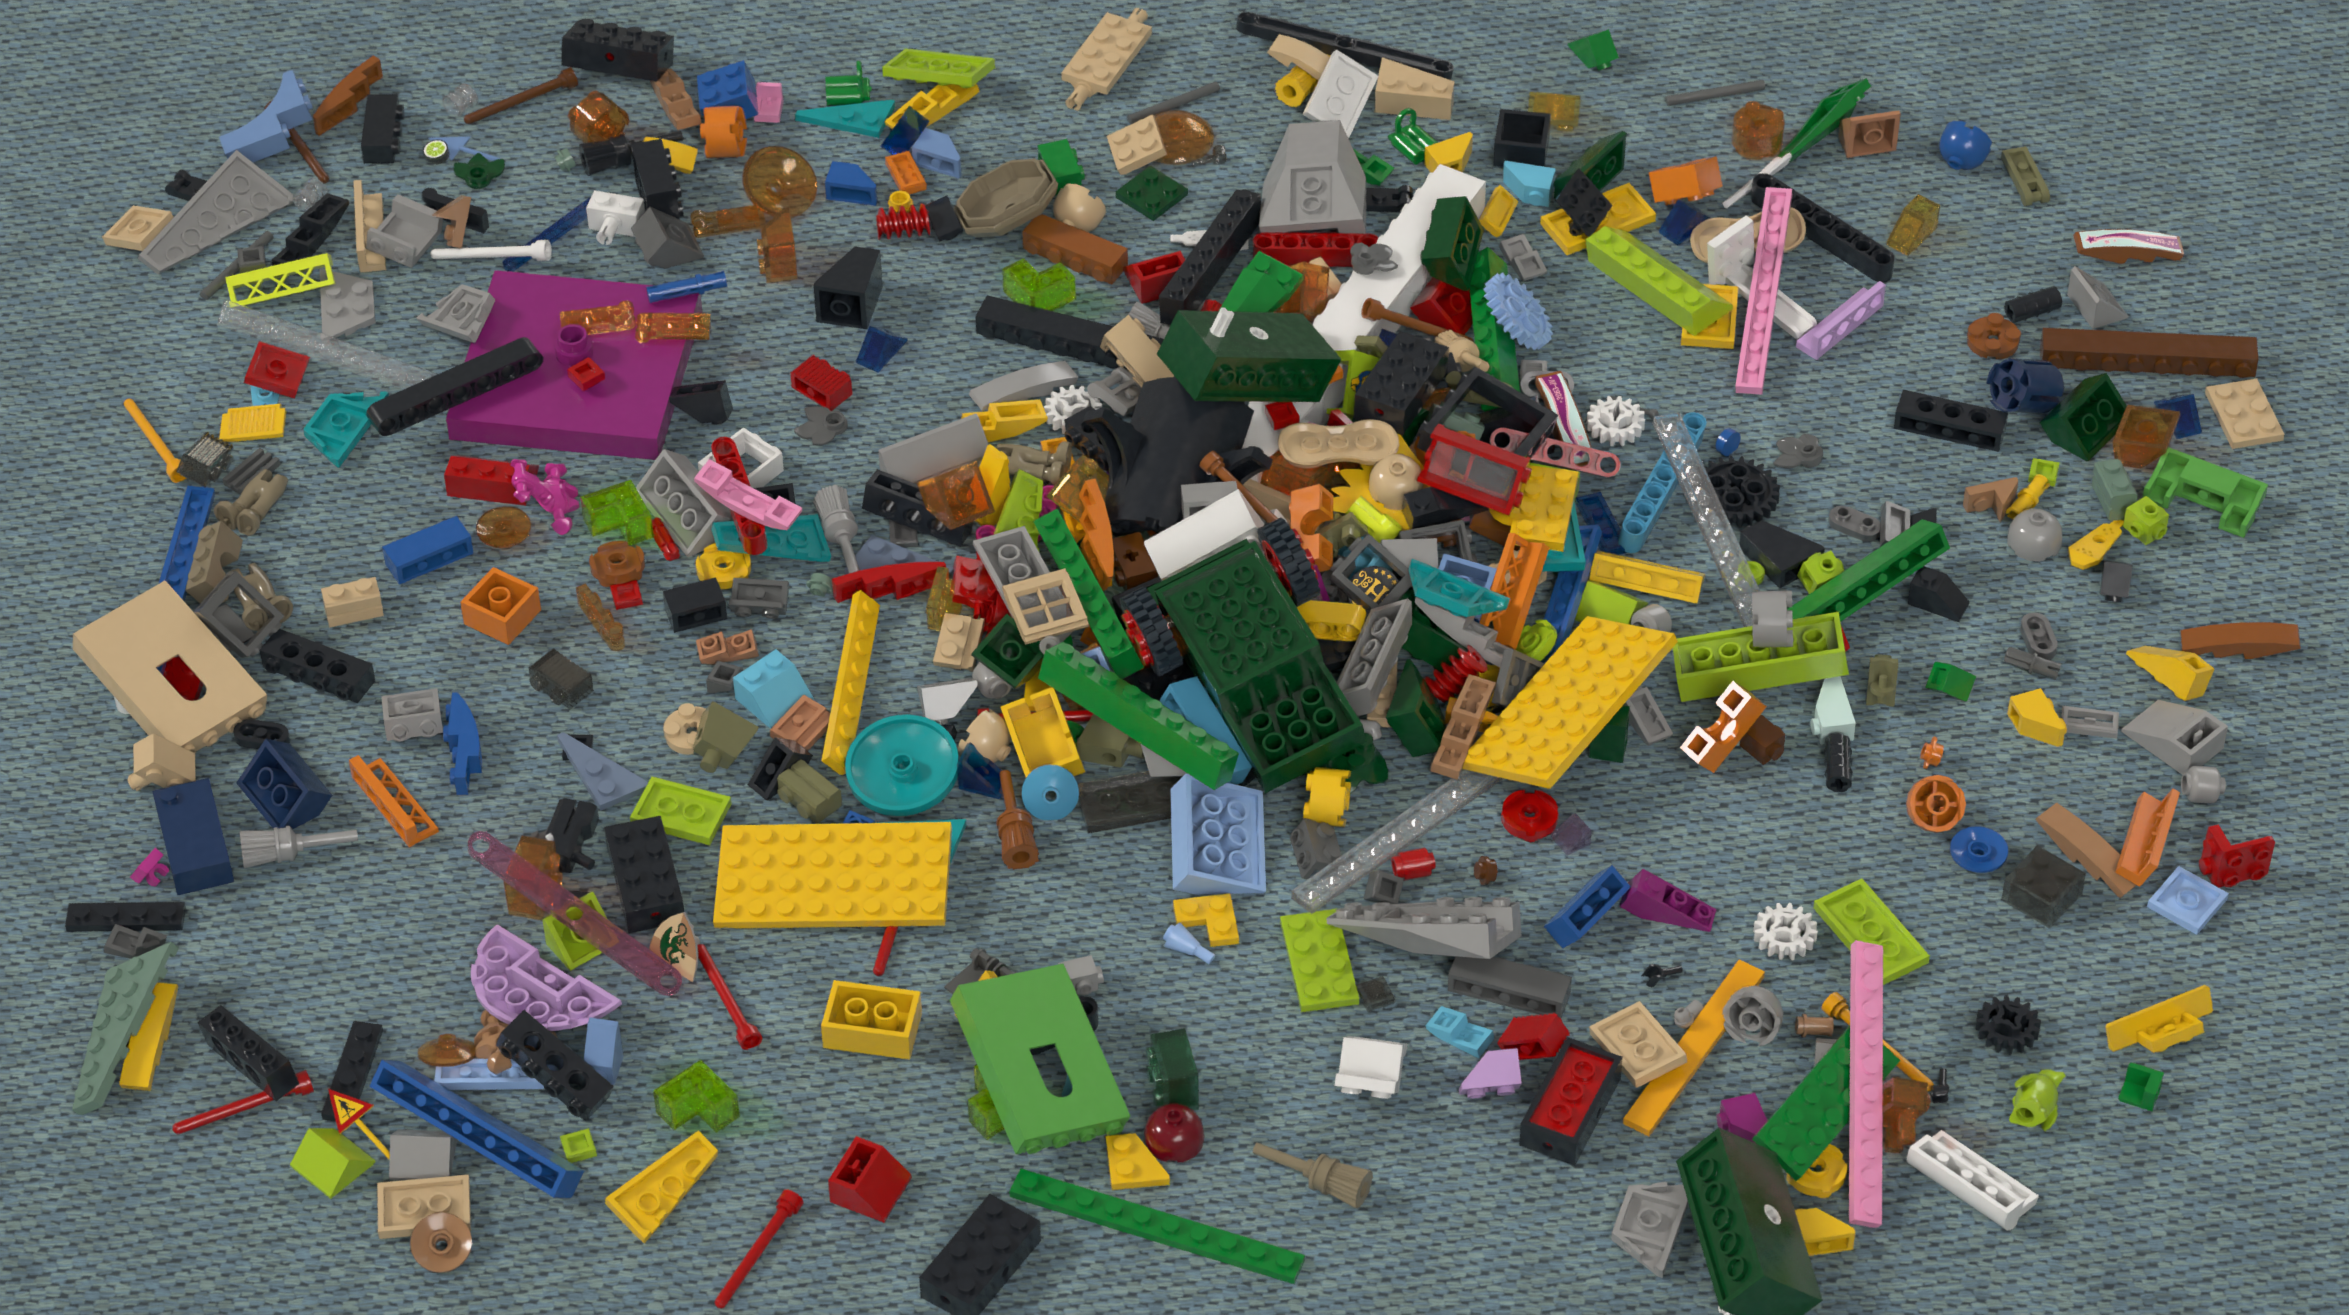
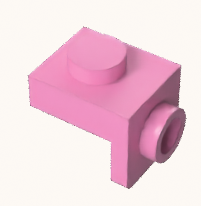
(769, 102)

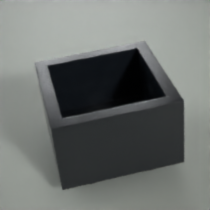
(1522, 137)

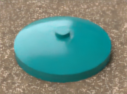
(902, 765)

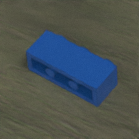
(427, 550)
(1587, 906)

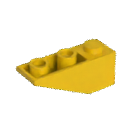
(995, 474)
(2178, 670)

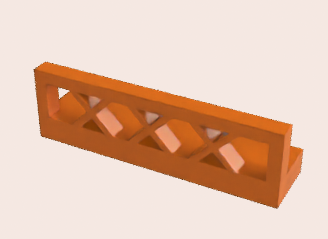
(1524, 574)
(389, 805)
(2146, 836)

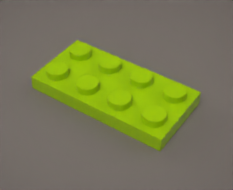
(938, 67)
(1860, 915)
(1318, 961)

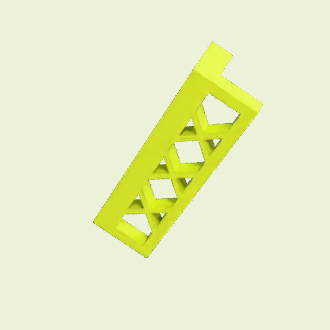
(281, 271)

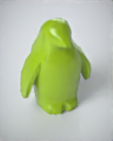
(2036, 1099)

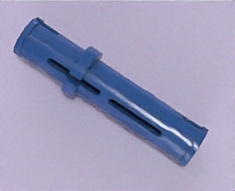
(679, 288)

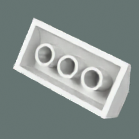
(1204, 534)

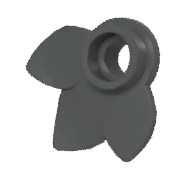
(1367, 258)
(822, 425)
(1799, 451)

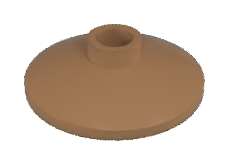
(439, 1228)

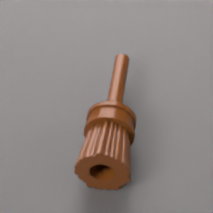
(1015, 830)

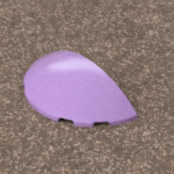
(515, 979)

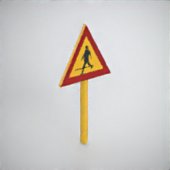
(349, 1110)

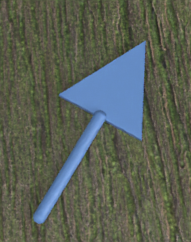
(456, 144)

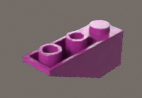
(1663, 902)

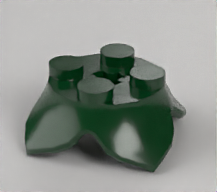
(1363, 762)

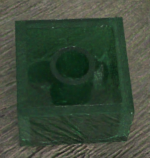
(1172, 1069)

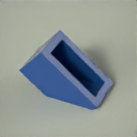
(850, 184)

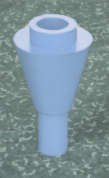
(1181, 940)

